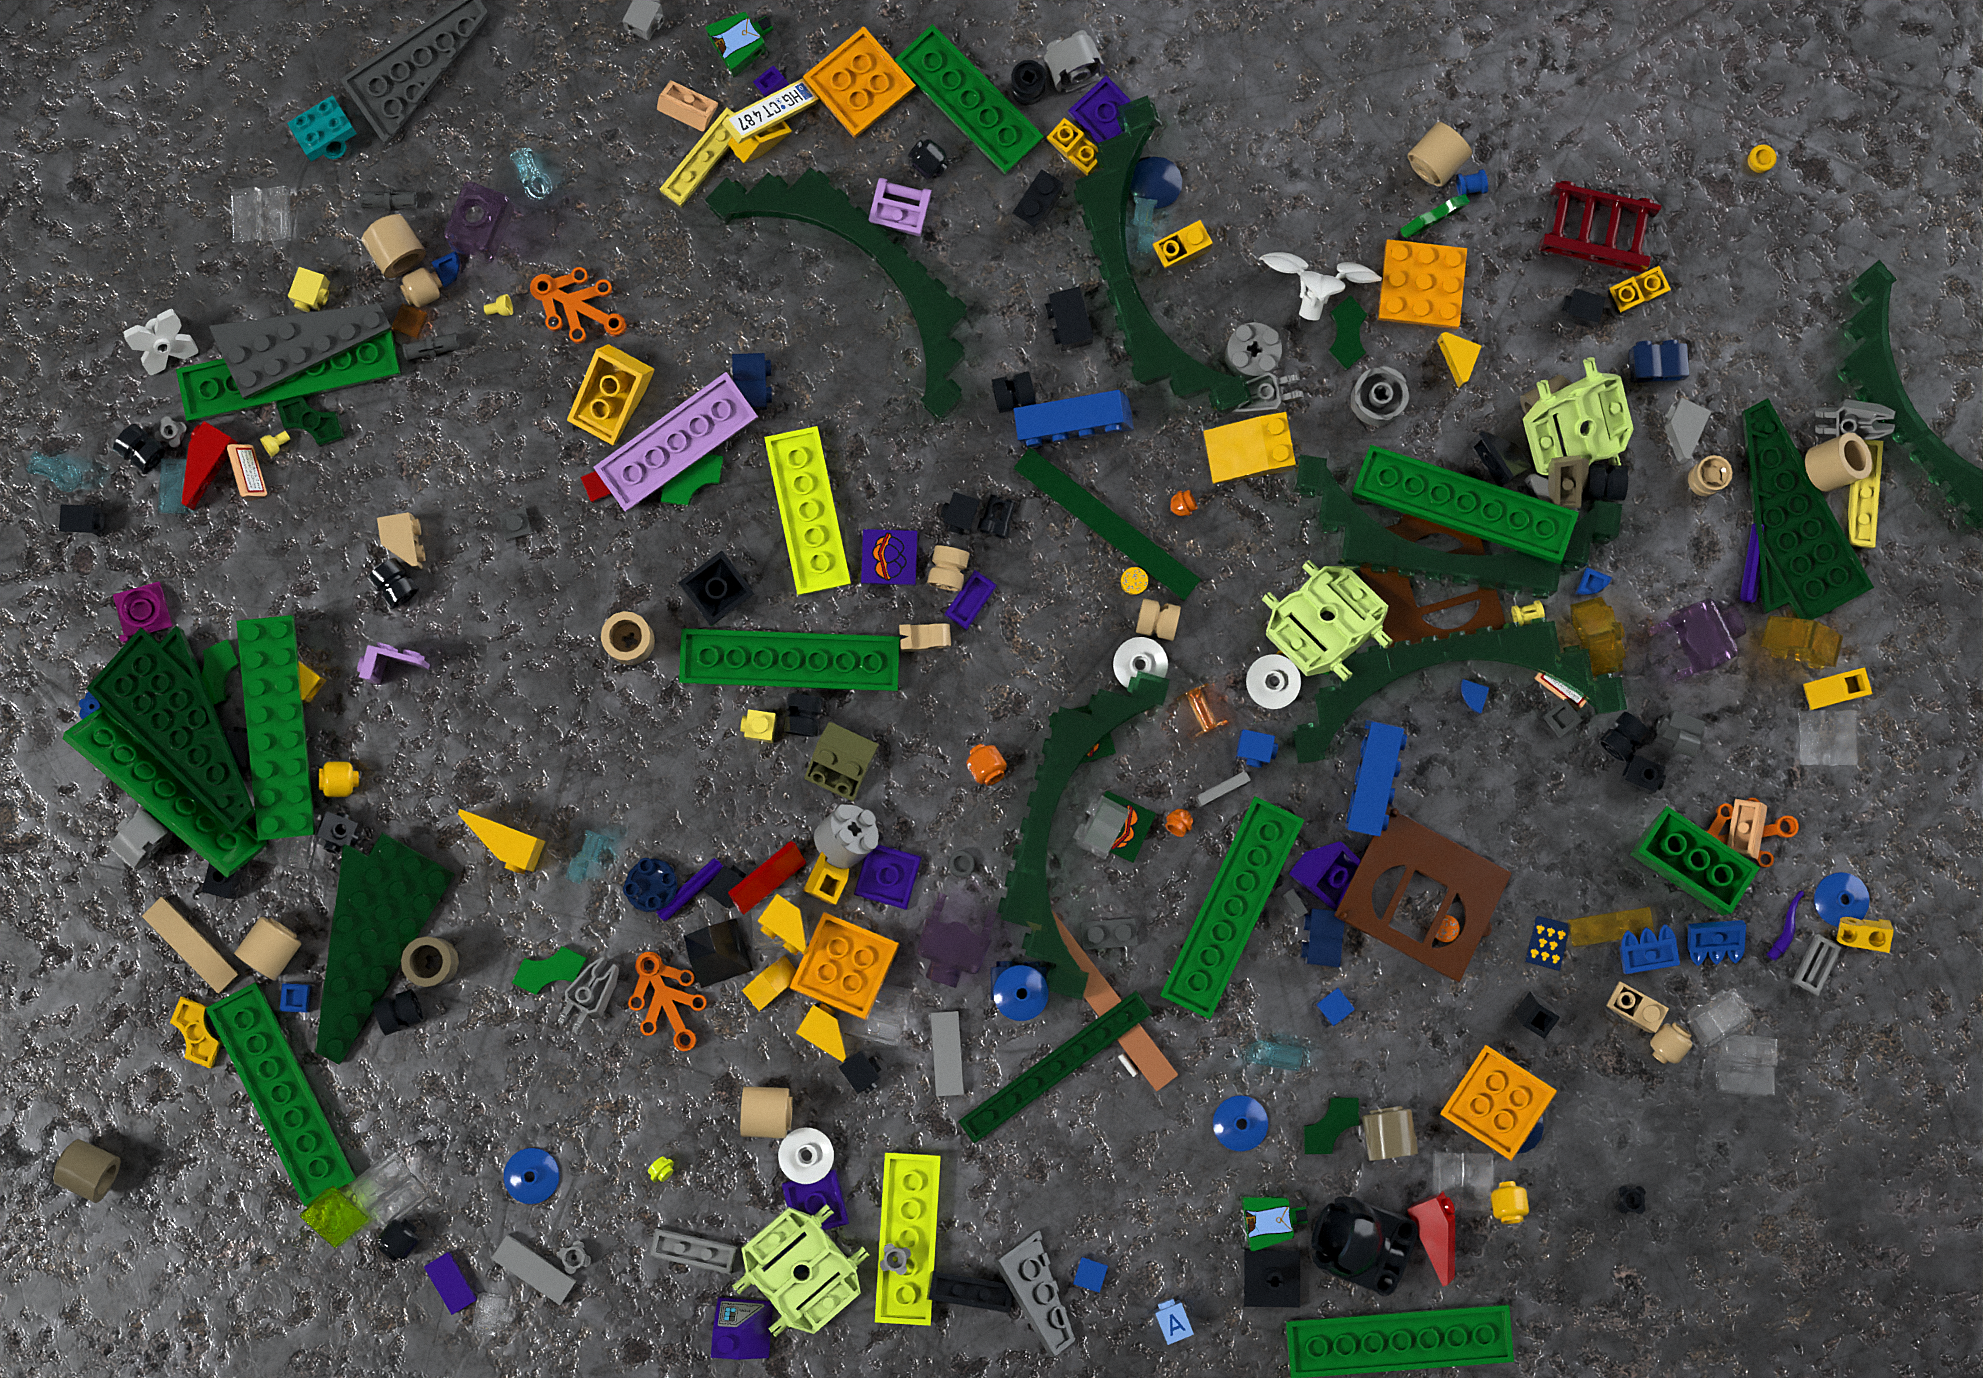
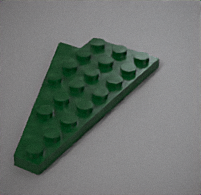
(1802, 546)
(167, 708)
(375, 916)

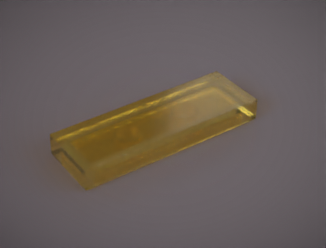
(1609, 926)

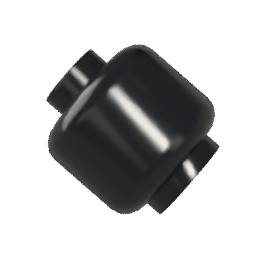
(928, 159)
(398, 1239)

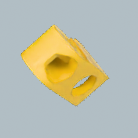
(1865, 933)

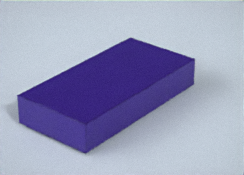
(970, 600)
(450, 1283)

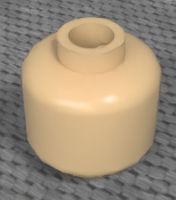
(421, 287)
(1671, 1043)

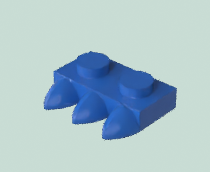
(1716, 939)
(1649, 952)

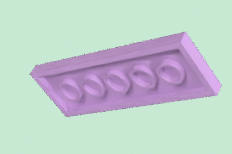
(675, 442)

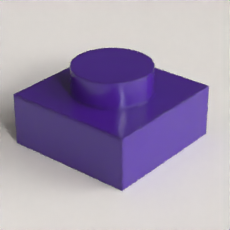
(770, 81)

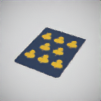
(1547, 943)

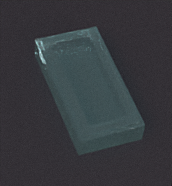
(171, 487)

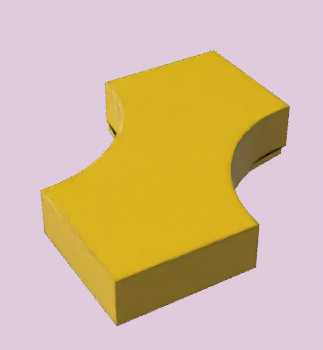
(192, 1022)

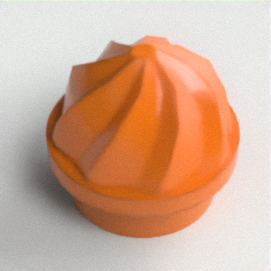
(1183, 503)
(1179, 822)

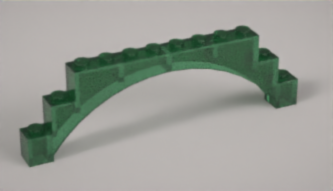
(820, 205)
(1105, 206)
(1875, 379)
(1374, 547)
(1526, 646)
(1070, 742)

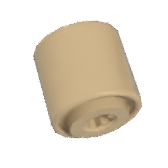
(1439, 154)
(393, 245)
(1838, 462)
(621, 626)
(268, 947)
(765, 1112)

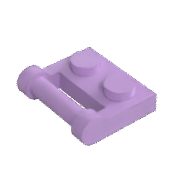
(899, 215)

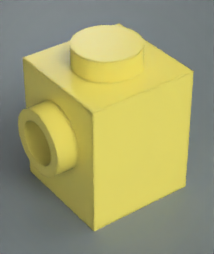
(309, 290)
(759, 726)

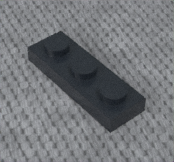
(969, 1292)

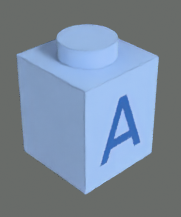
(1173, 1320)

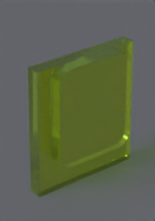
(333, 1216)

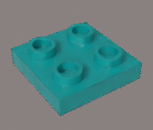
(322, 130)

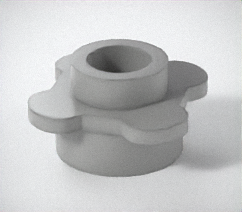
(178, 432)
(566, 1256)
(888, 1263)

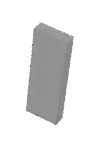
(947, 1053)
(693, 1251)
(534, 1269)

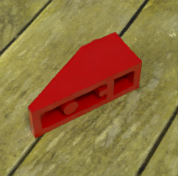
(204, 460)
(1437, 1232)

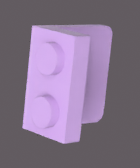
(375, 659)

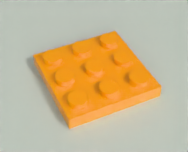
(859, 82)
(1422, 284)
(844, 966)
(1498, 1102)

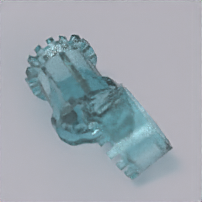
(529, 173)
(1143, 217)
(54, 469)
(590, 851)

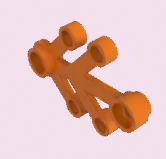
(573, 303)
(1768, 830)
(664, 997)

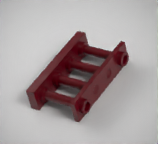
(1607, 253)

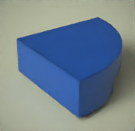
(447, 268)
(1592, 582)
(1474, 695)

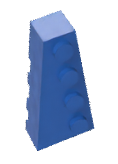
(1073, 418)
(1375, 778)

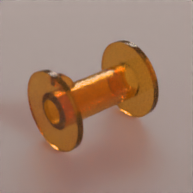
(1202, 710)

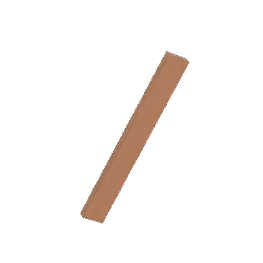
(1103, 998)

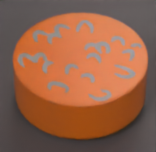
(1448, 930)

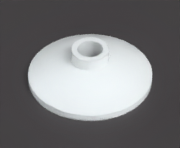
(1139, 649)
(1259, 681)
(791, 1155)

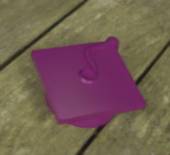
(142, 608)

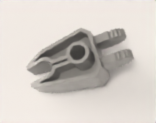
(1268, 394)
(1856, 418)
(589, 994)

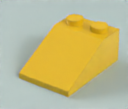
(610, 393)
(1250, 448)
(507, 844)

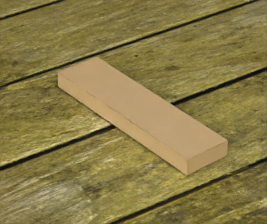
(190, 945)

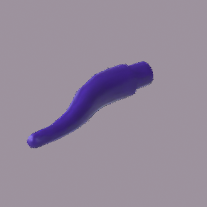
(1786, 937)

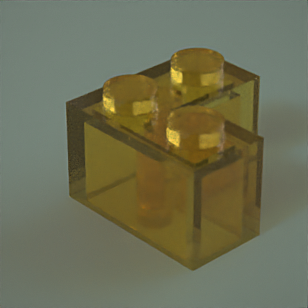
(1600, 633)
(1803, 639)

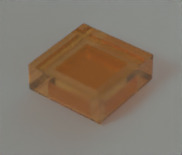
(409, 321)

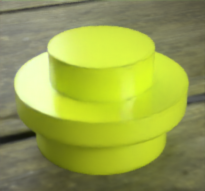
(661, 1169)

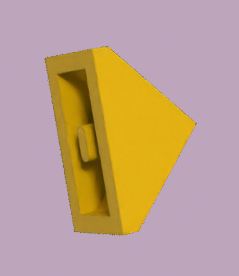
(1459, 355)
(770, 983)

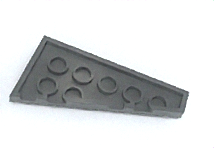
(405, 72)
(281, 347)

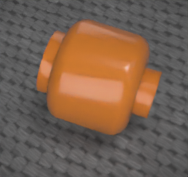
(986, 764)

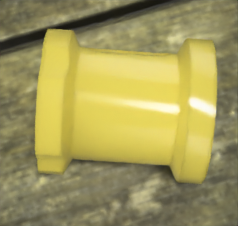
(1526, 613)

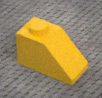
(760, 143)
(823, 1031)

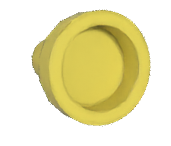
(502, 306)
(272, 444)

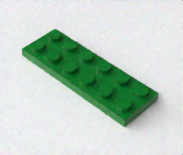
(969, 99)

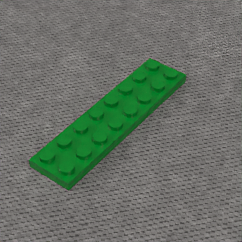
(212, 392)
(1465, 504)
(789, 660)
(275, 727)
(151, 784)
(1232, 907)
(280, 1093)
(1399, 1341)

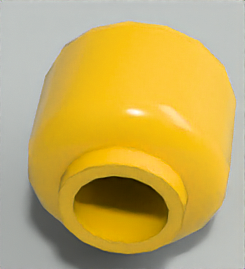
(337, 779)
(1509, 1203)

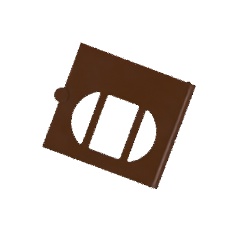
(1403, 616)
(1460, 870)

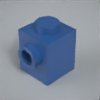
(1256, 748)

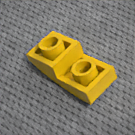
(1074, 146)
(1640, 289)

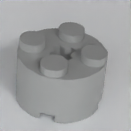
(1073, 62)
(1258, 337)
(1393, 402)
(847, 836)
(139, 839)

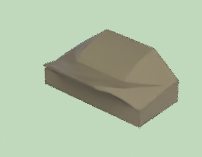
(1567, 480)

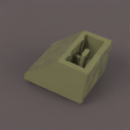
(841, 761)

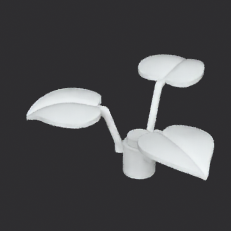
(1319, 285)

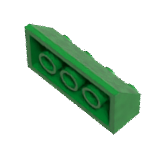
(1695, 861)

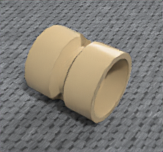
(1710, 476)
(948, 563)
(1158, 619)

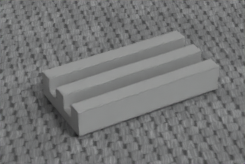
(1222, 789)
(1806, 985)

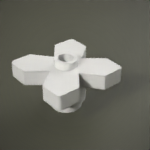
(159, 340)

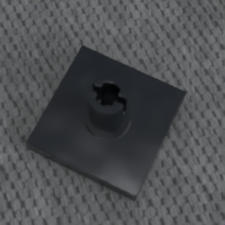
(1271, 1278)

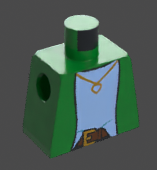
(739, 40)
(1270, 1220)

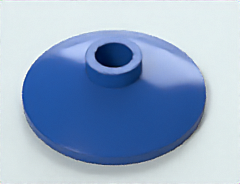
(1828, 898)
(1006, 989)
(1227, 1116)
(545, 1172)

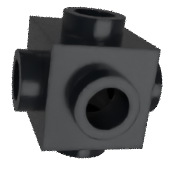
(327, 835)

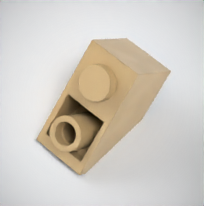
(399, 535)
(1637, 1008)

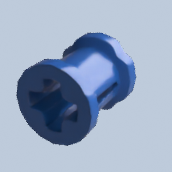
(1472, 183)

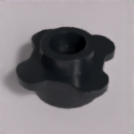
(1639, 1200)

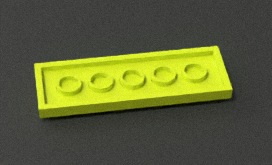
(807, 511)
(908, 1222)

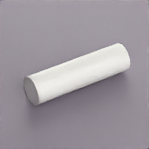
(1128, 1065)

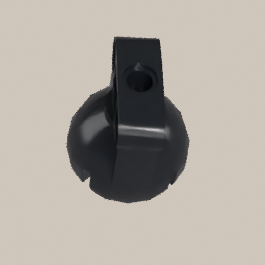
(1363, 1244)

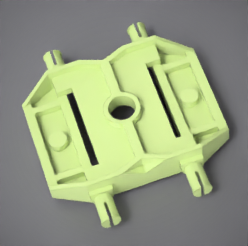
(1593, 399)
(1357, 619)
(815, 1252)

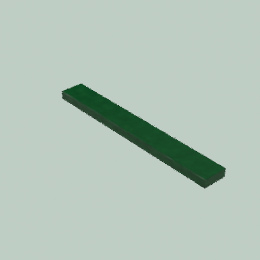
(1106, 524)
(1055, 1066)

